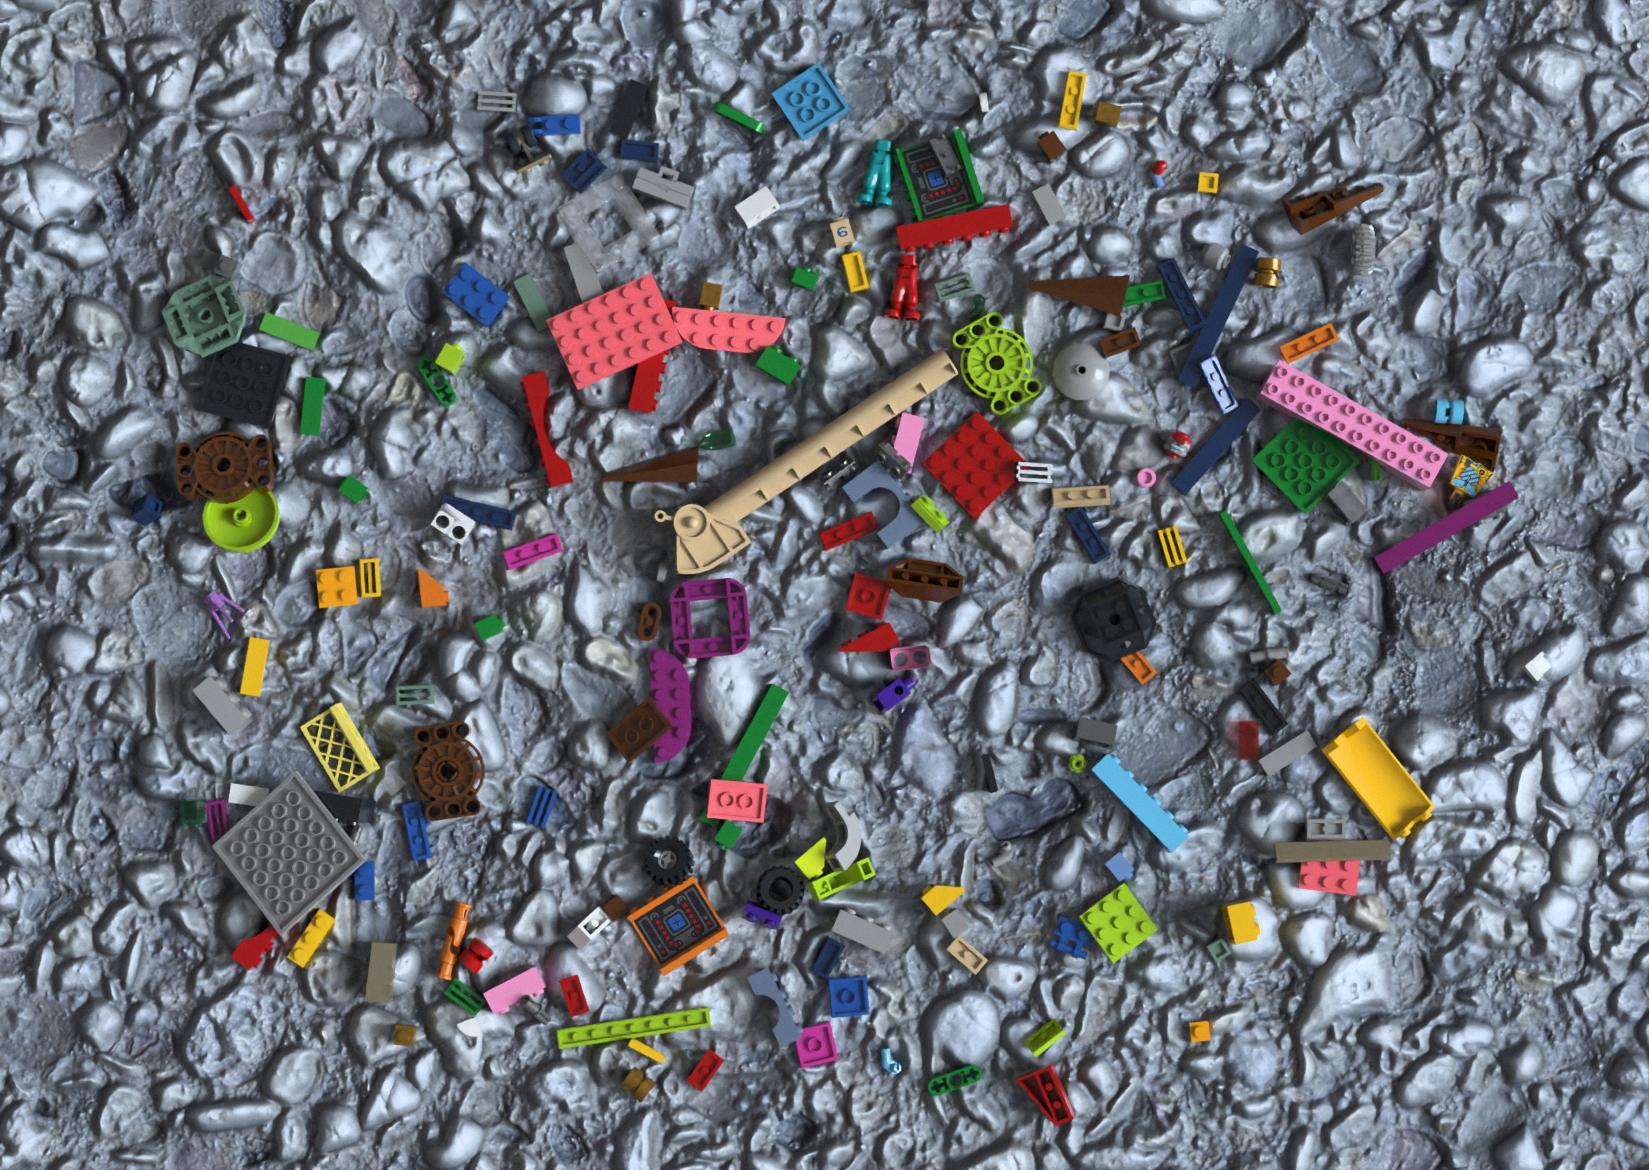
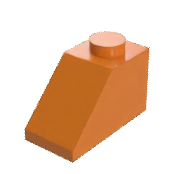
(431, 591)

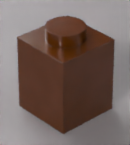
(1050, 146)
(1276, 672)

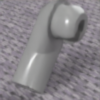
(1005, 854)

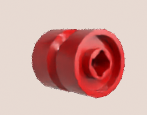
(475, 955)

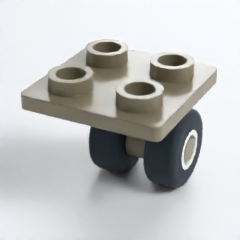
(521, 140)

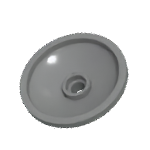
(1078, 385)

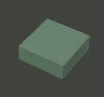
(1218, 949)

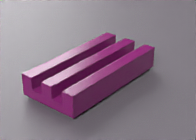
(218, 818)

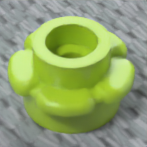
(1082, 763)

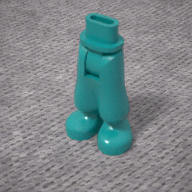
(878, 176)

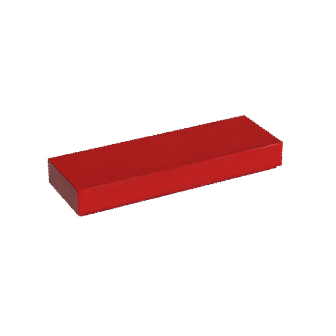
(848, 531)

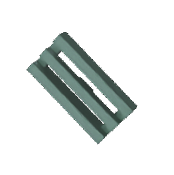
(957, 294)
(398, 696)

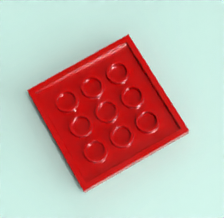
(974, 465)

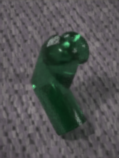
(979, 305)

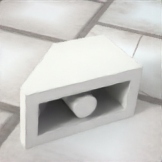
(589, 928)

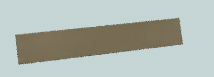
(1332, 851)

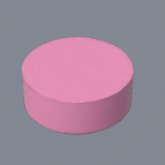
(1145, 478)

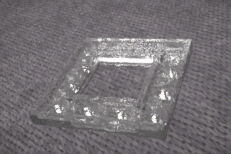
(614, 189)

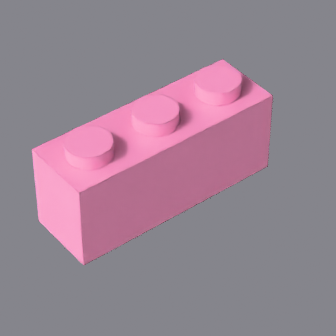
(907, 437)
(514, 989)

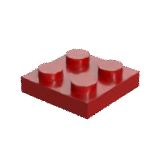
(868, 596)

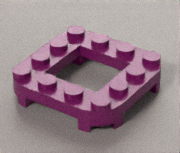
(709, 590)

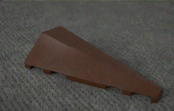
(1314, 211)
(1095, 292)
(1474, 442)
(672, 468)

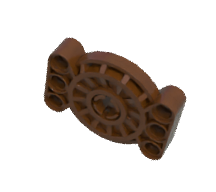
(237, 480)
(430, 775)

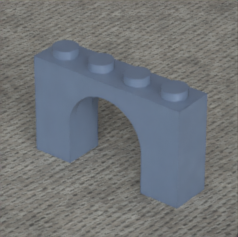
(878, 478)

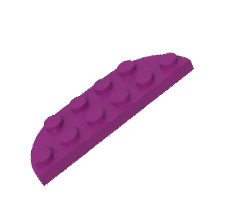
(672, 695)

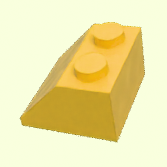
(940, 896)

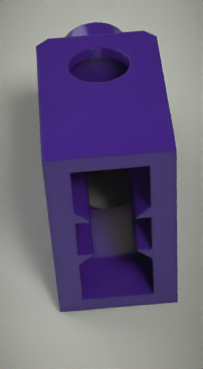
(888, 698)

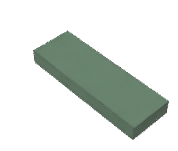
(533, 302)

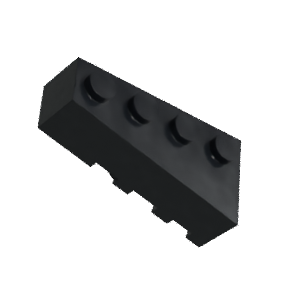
(348, 808)

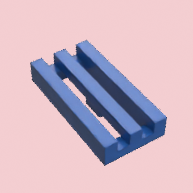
(536, 821)

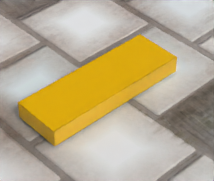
(1072, 100)
(254, 666)

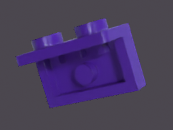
(756, 914)

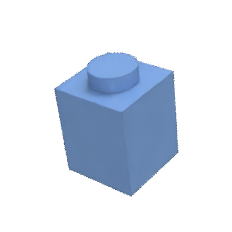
(1119, 867)

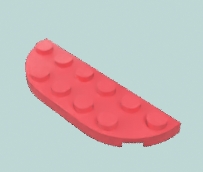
(727, 330)

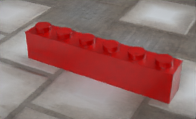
(953, 228)
(647, 379)

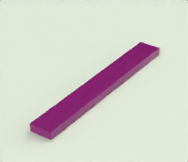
(1446, 527)

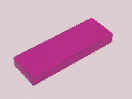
(532, 551)

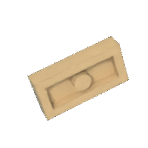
(967, 954)

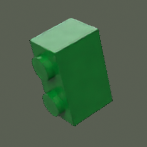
(778, 365)

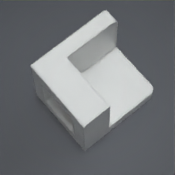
(1536, 666)

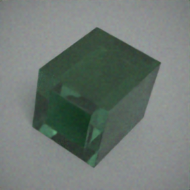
(193, 812)

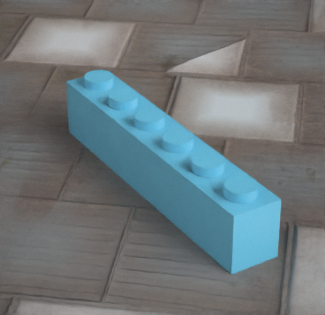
(1136, 799)

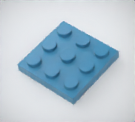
(810, 101)

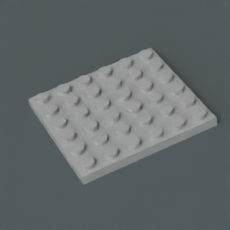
(289, 853)

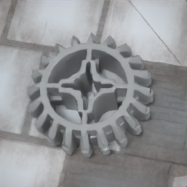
(1362, 249)

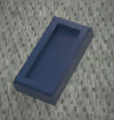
(639, 150)
(827, 958)

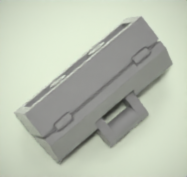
(667, 191)

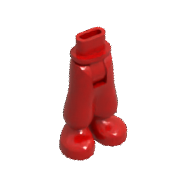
(904, 290)

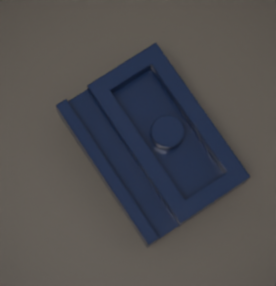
(584, 171)

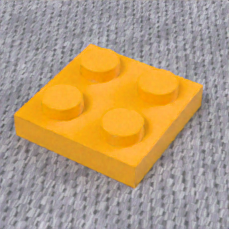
(337, 587)

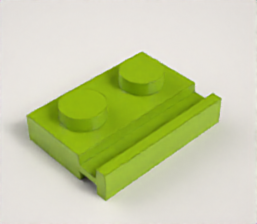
(932, 516)

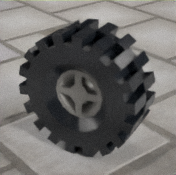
(668, 852)

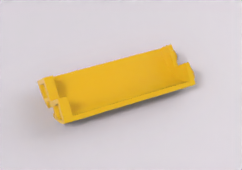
(1378, 779)

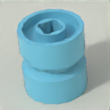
(1455, 411)

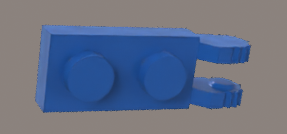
(557, 125)

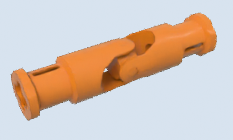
(454, 936)

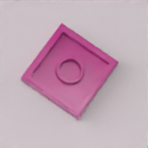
(816, 1045)

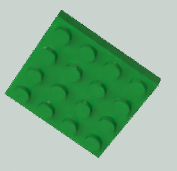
(1304, 463)

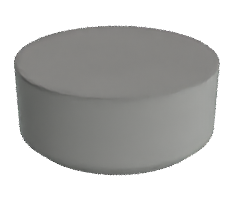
(661, 572)

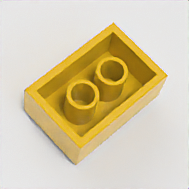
(1240, 921)

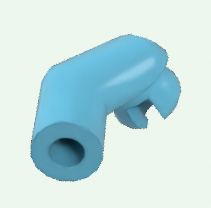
(889, 1064)

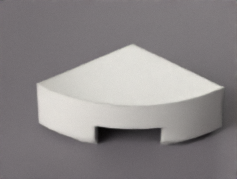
(470, 1027)

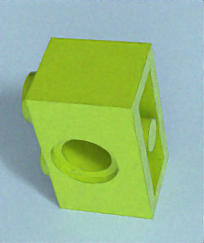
(451, 358)

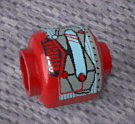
(1177, 444)

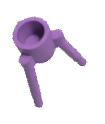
(214, 602)

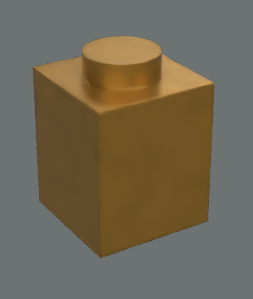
(1107, 114)
(711, 296)
(405, 1035)

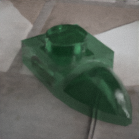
(718, 440)

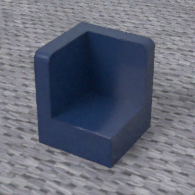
(146, 509)

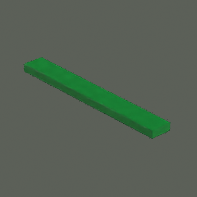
(752, 740)

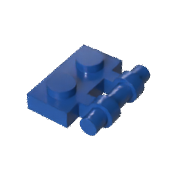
(1073, 931)

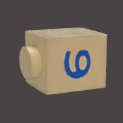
(841, 232)

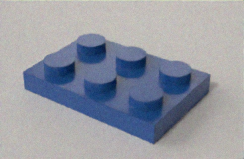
(476, 294)

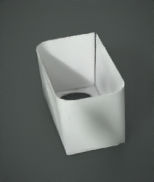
(461, 520)

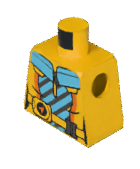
(1467, 478)

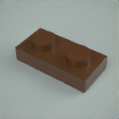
(1120, 342)

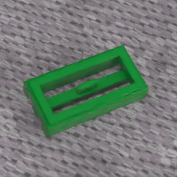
(461, 1003)

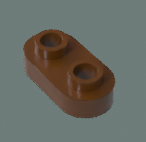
(649, 621)

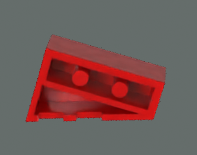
(1048, 1093)

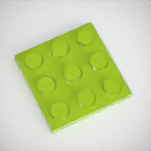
(1117, 923)

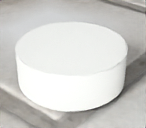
(983, 102)

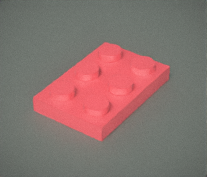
(736, 800)
(1330, 876)

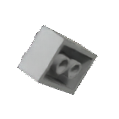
(223, 704)

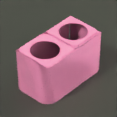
(910, 663)

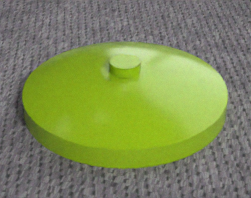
(244, 523)

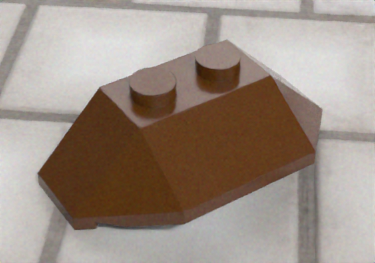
(924, 580)

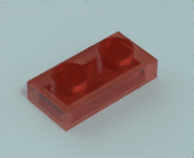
(1248, 740)

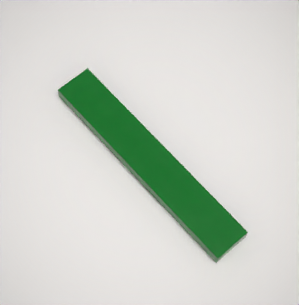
(1249, 562)

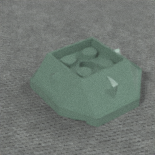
(195, 302)

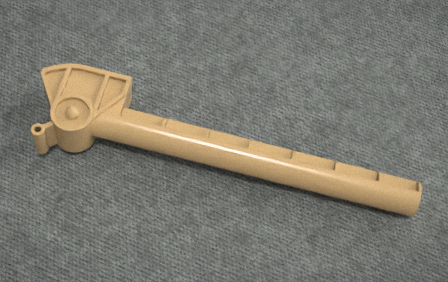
(712, 532)

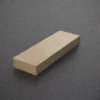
(1080, 496)

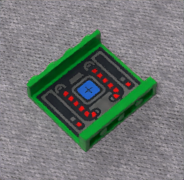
(928, 188)

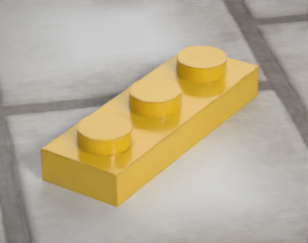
(311, 938)

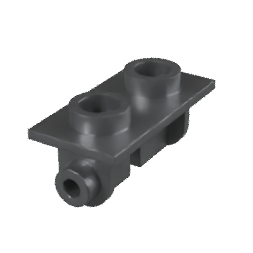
(885, 454)
(832, 476)

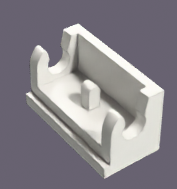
(757, 207)

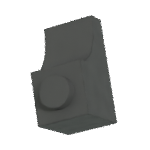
(220, 265)

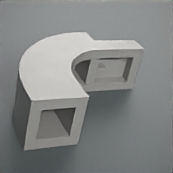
(848, 837)

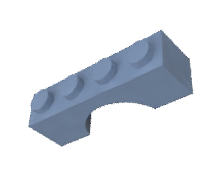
(764, 984)

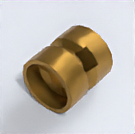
(1267, 272)
(637, 1084)

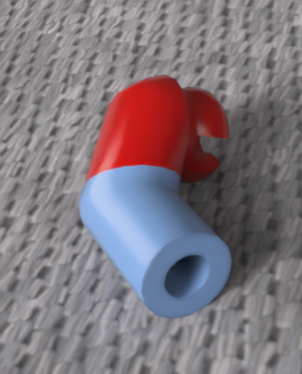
(1156, 172)

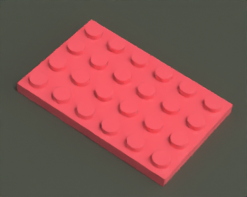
(614, 331)

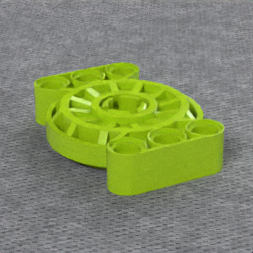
(1001, 346)

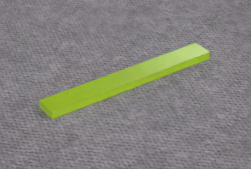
(633, 1027)

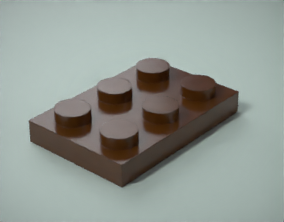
(639, 730)

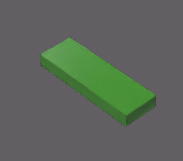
(289, 331)

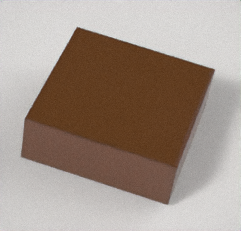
(616, 908)

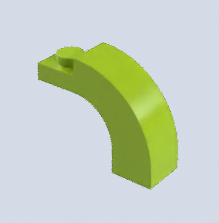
(840, 880)

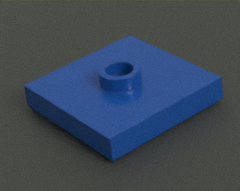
(848, 996)

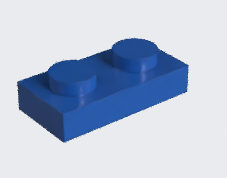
(365, 881)

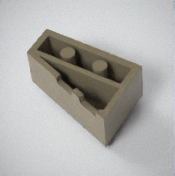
(380, 972)

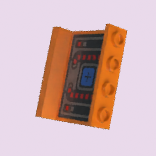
(678, 925)

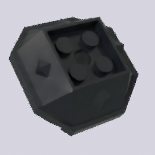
(1093, 624)

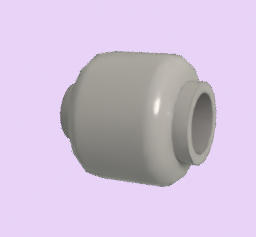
(1215, 256)

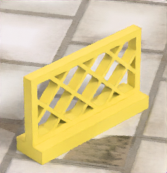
(351, 736)

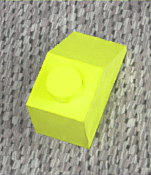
(813, 860)

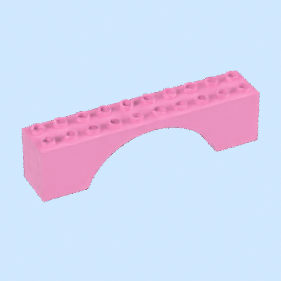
(1328, 410)

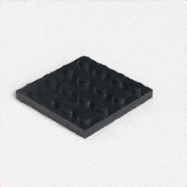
(244, 384)

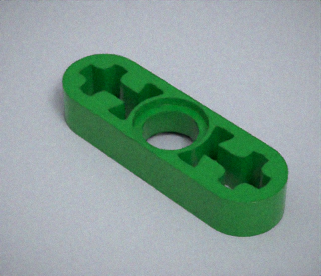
(738, 117)
(425, 372)
(970, 1080)

